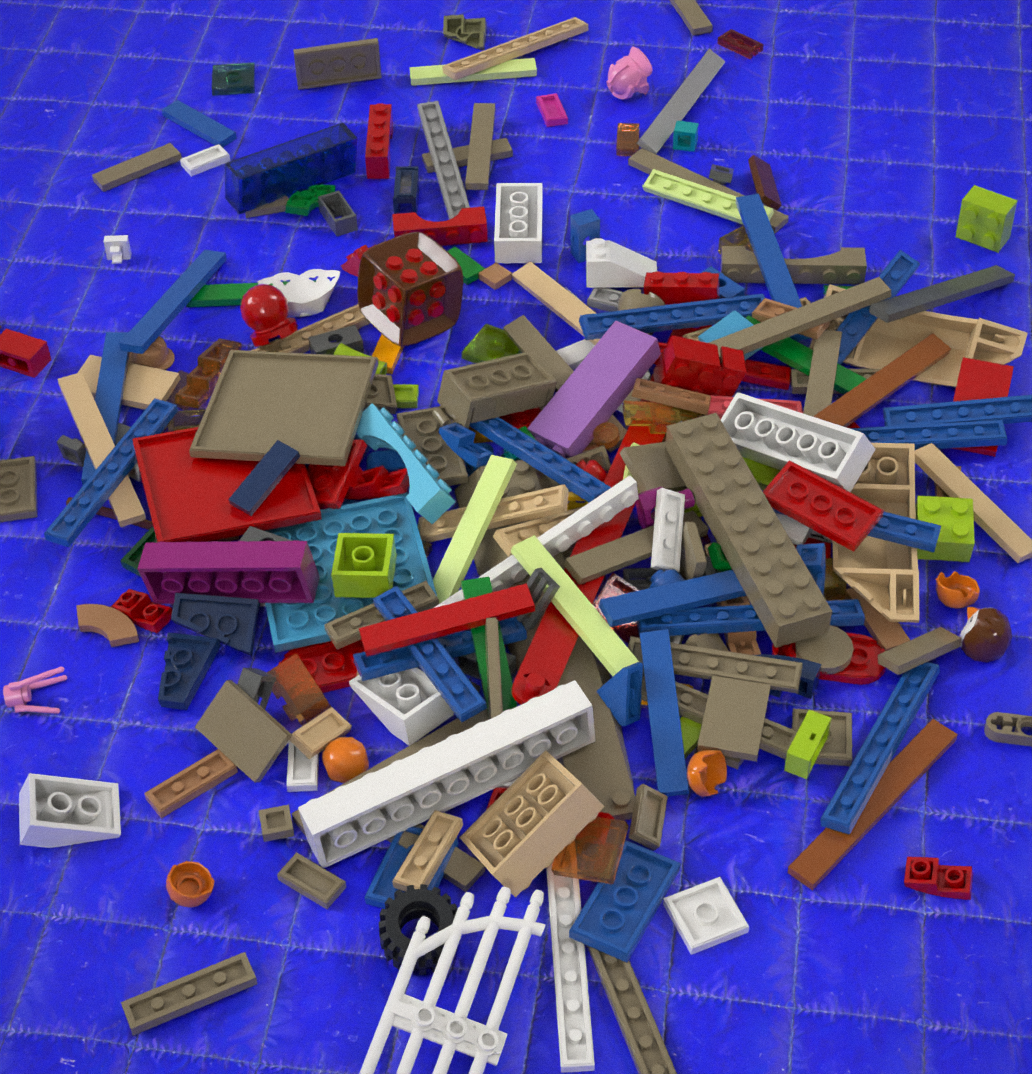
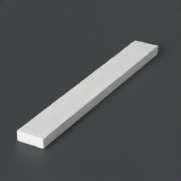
(569, 976)

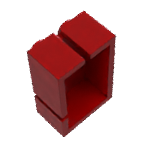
(697, 367)

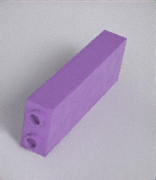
(595, 389)

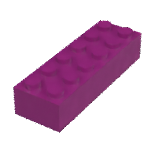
(230, 569)

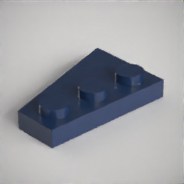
(220, 617)

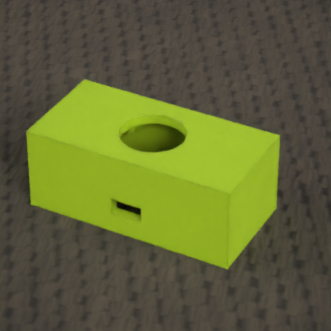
(807, 744)

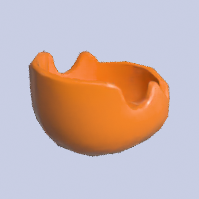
(957, 590)
(345, 759)
(706, 771)
(189, 884)

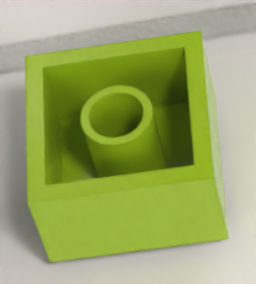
(986, 218)
(956, 523)
(363, 564)

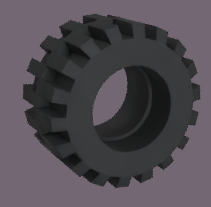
(410, 906)

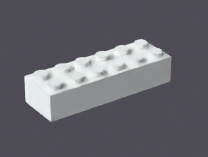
(779, 434)

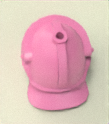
(629, 75)

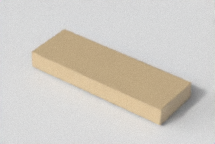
(428, 851)

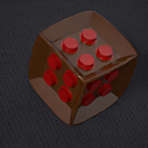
(410, 288)

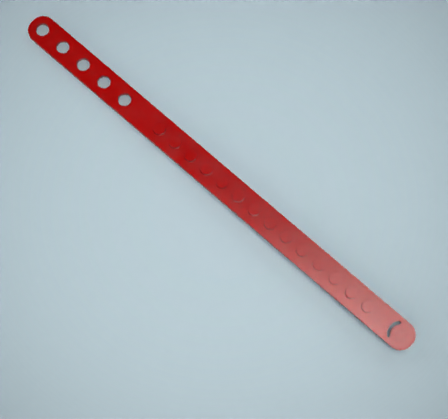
(555, 636)

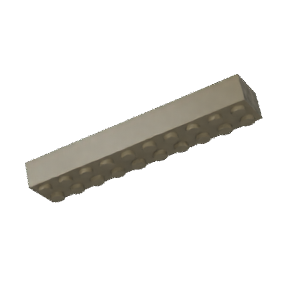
(748, 531)

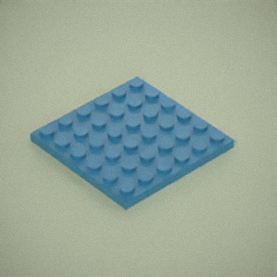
(303, 623)

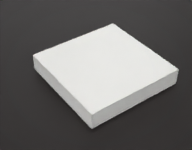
(705, 915)

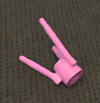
(19, 693)

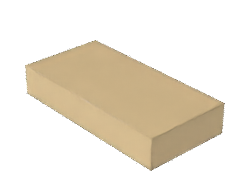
(320, 731)

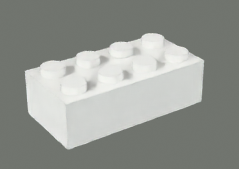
(518, 223)

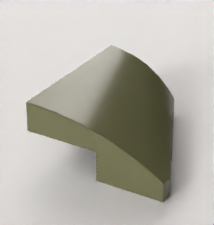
(467, 31)

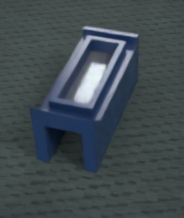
(406, 188)

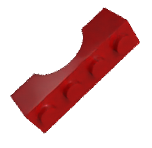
(378, 141)
(464, 228)

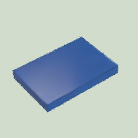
(382, 884)

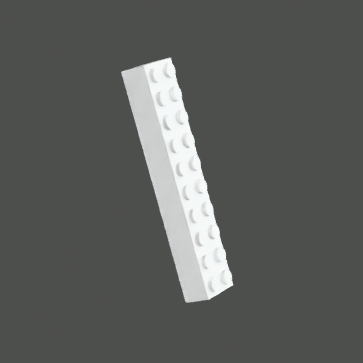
(446, 774)

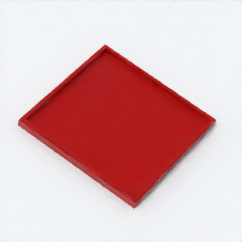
(192, 493)

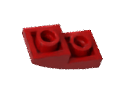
(143, 611)
(930, 877)

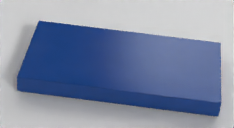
(621, 911)

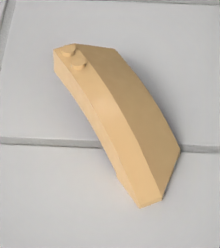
(965, 336)
(880, 569)

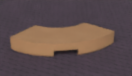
(107, 622)

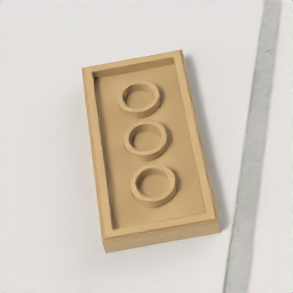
(141, 382)

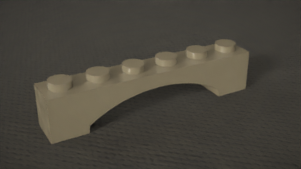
(842, 267)

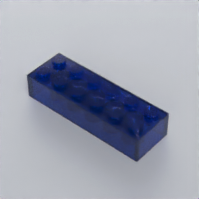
(290, 167)

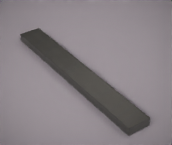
(941, 293)

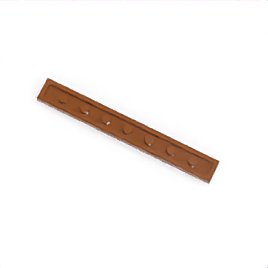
(885, 382)
(897, 779)

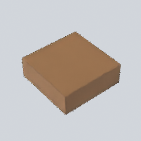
(495, 276)

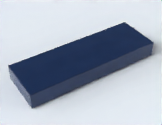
(264, 478)

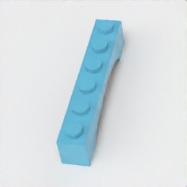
(426, 493)

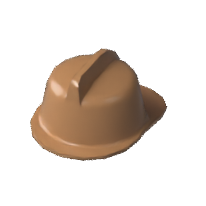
(156, 356)

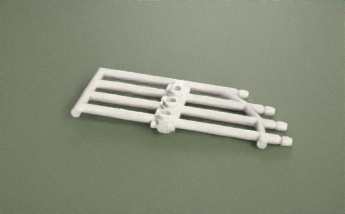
(441, 1026)

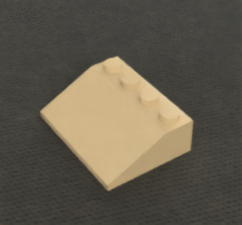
(531, 823)

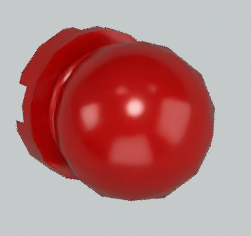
(266, 312)

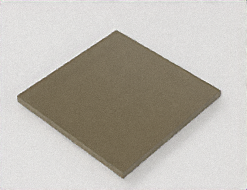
(289, 398)

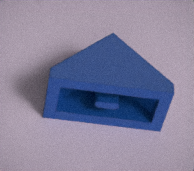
(623, 694)

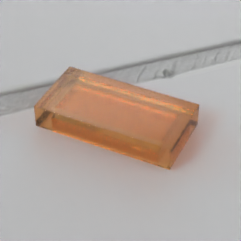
(627, 138)

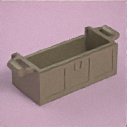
(493, 389)

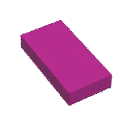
(551, 110)

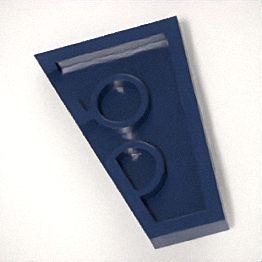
(185, 668)

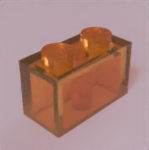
(299, 690)

